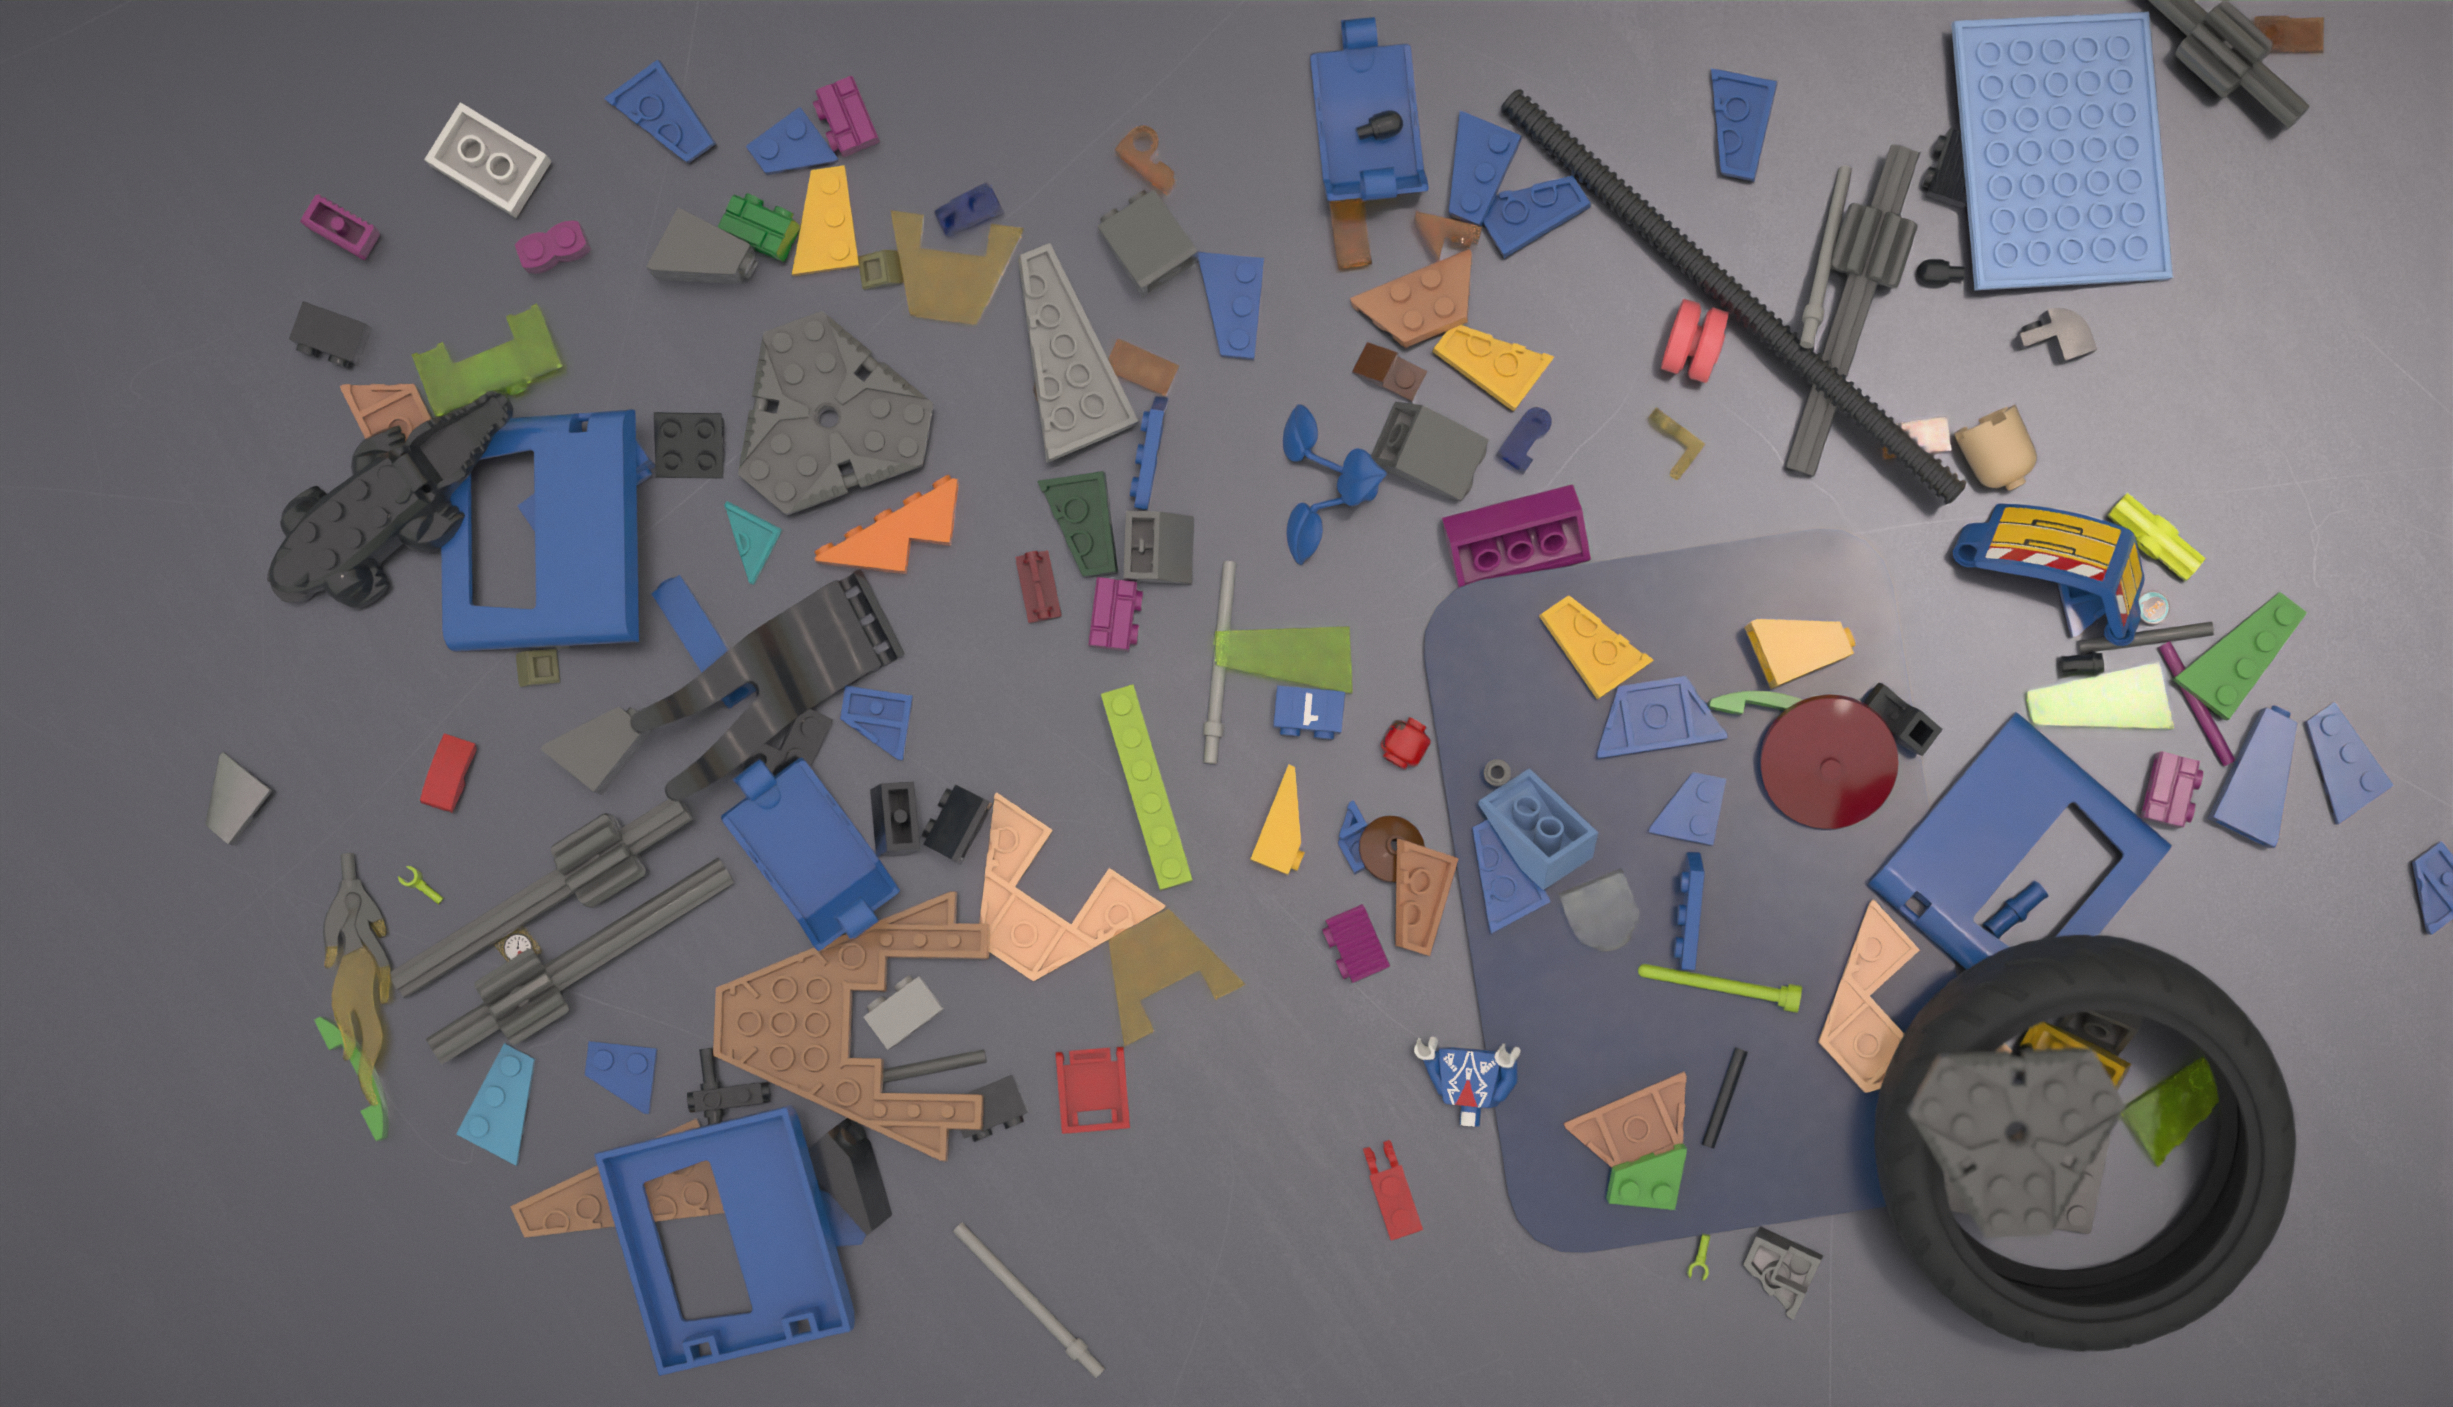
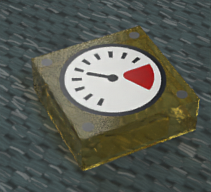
(516, 943)

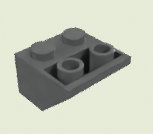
(1158, 547)

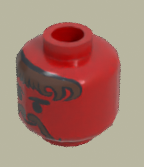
(1405, 743)

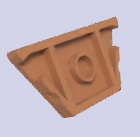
(1421, 301)
(386, 406)
(1635, 1124)

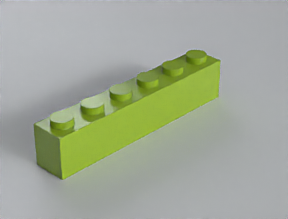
(1146, 787)

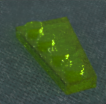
(1298, 655)
(2110, 700)
(2172, 1109)

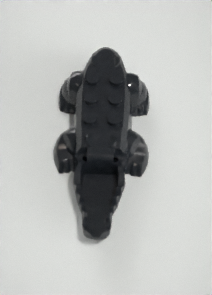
(345, 535)

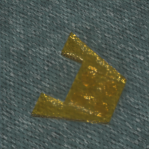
(950, 283)
(1156, 957)

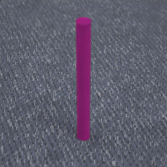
(2200, 709)

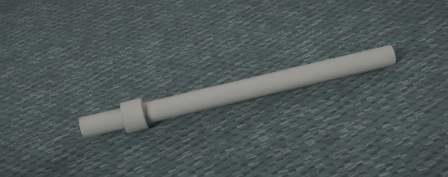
(1814, 312)
(1213, 727)
(1075, 1347)

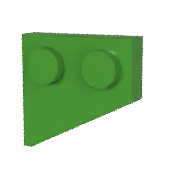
(1649, 1180)

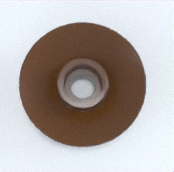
(1376, 845)

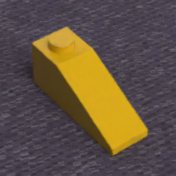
(1281, 835)
(2047, 1037)

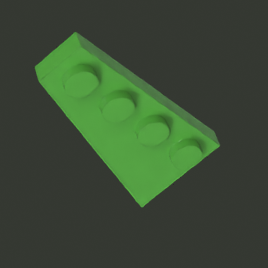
(2235, 664)

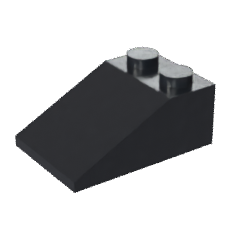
(850, 1173)

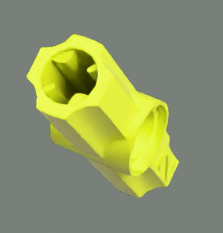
(2156, 537)

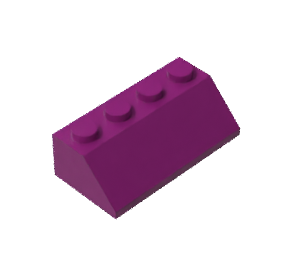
(1517, 536)

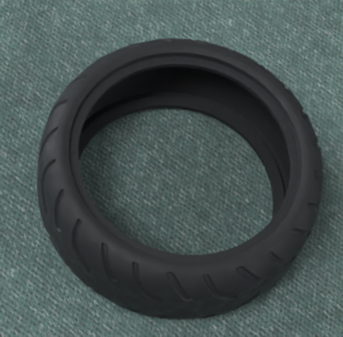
(2191, 1263)

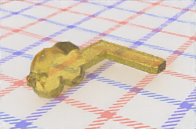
(1674, 428)

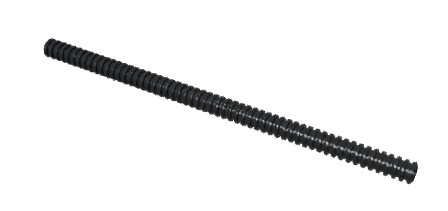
(1732, 296)

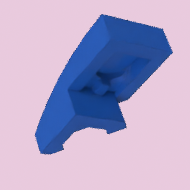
(1350, 836)

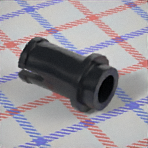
(2082, 664)

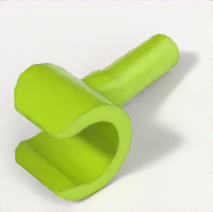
(418, 883)
(1701, 1257)

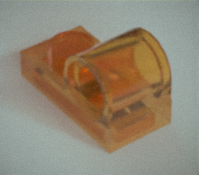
(1141, 161)

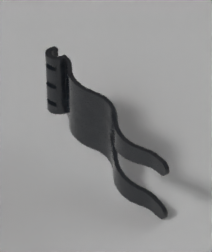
(791, 663)

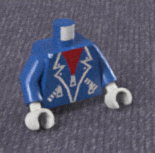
(1470, 1076)

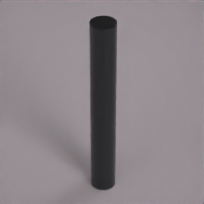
(1724, 1098)

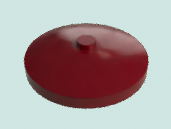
(1829, 761)

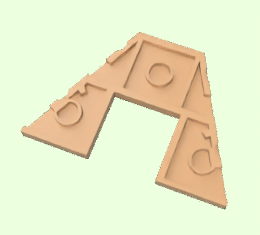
(1026, 931)
(1856, 1028)

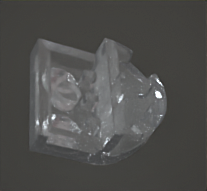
(1602, 911)

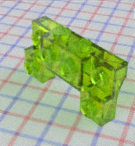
(499, 368)

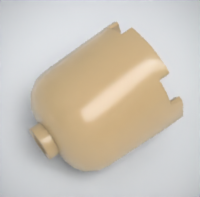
(1999, 449)

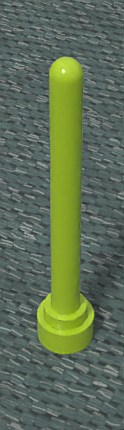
(1787, 997)

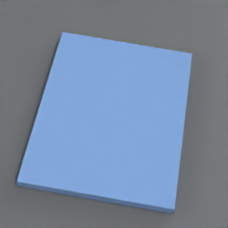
(2061, 150)

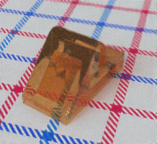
(1436, 228)

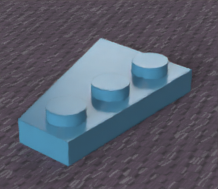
(500, 1105)

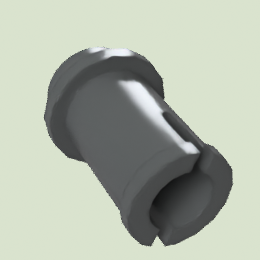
(1503, 766)

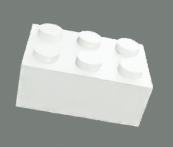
(488, 160)

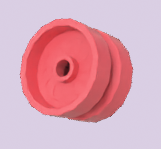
(1699, 342)

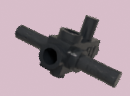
(713, 1098)

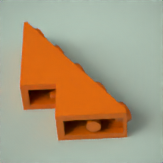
(888, 541)

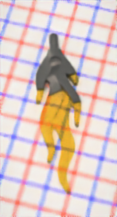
(361, 958)

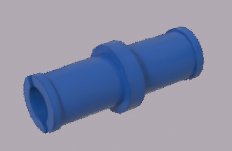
(2016, 909)

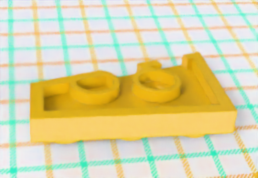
(827, 225)
(1494, 365)
(1592, 647)

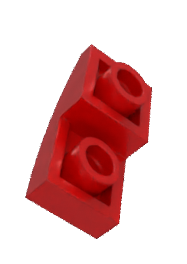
(447, 773)

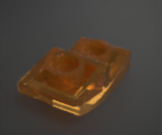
(2293, 34)
(1351, 233)

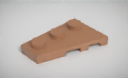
(1421, 894)

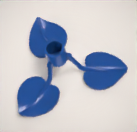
(1357, 483)

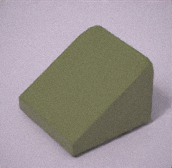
(880, 269)
(537, 667)

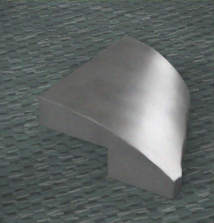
(233, 799)
(1783, 1268)

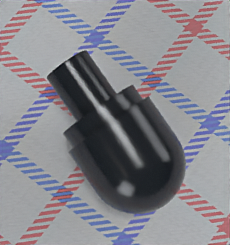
(1381, 126)
(1938, 272)

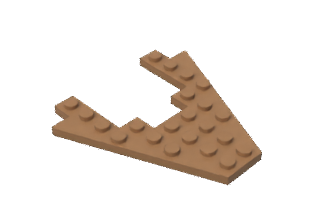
(797, 1019)

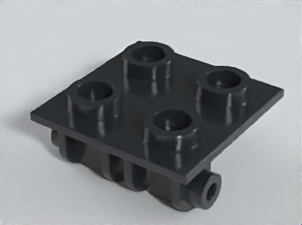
(688, 445)

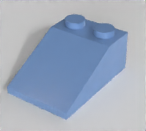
(1539, 828)

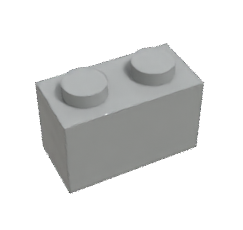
(902, 1012)

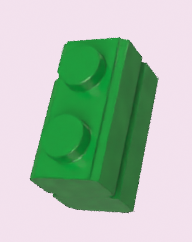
(762, 228)

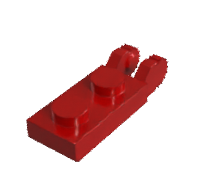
(1393, 1195)

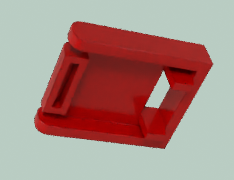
(1091, 1085)

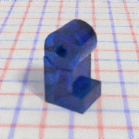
(968, 209)
(1531, 427)

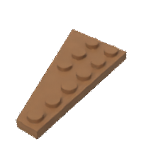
(583, 1204)

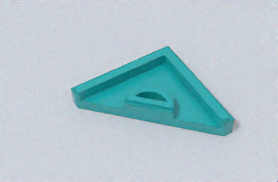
(753, 538)

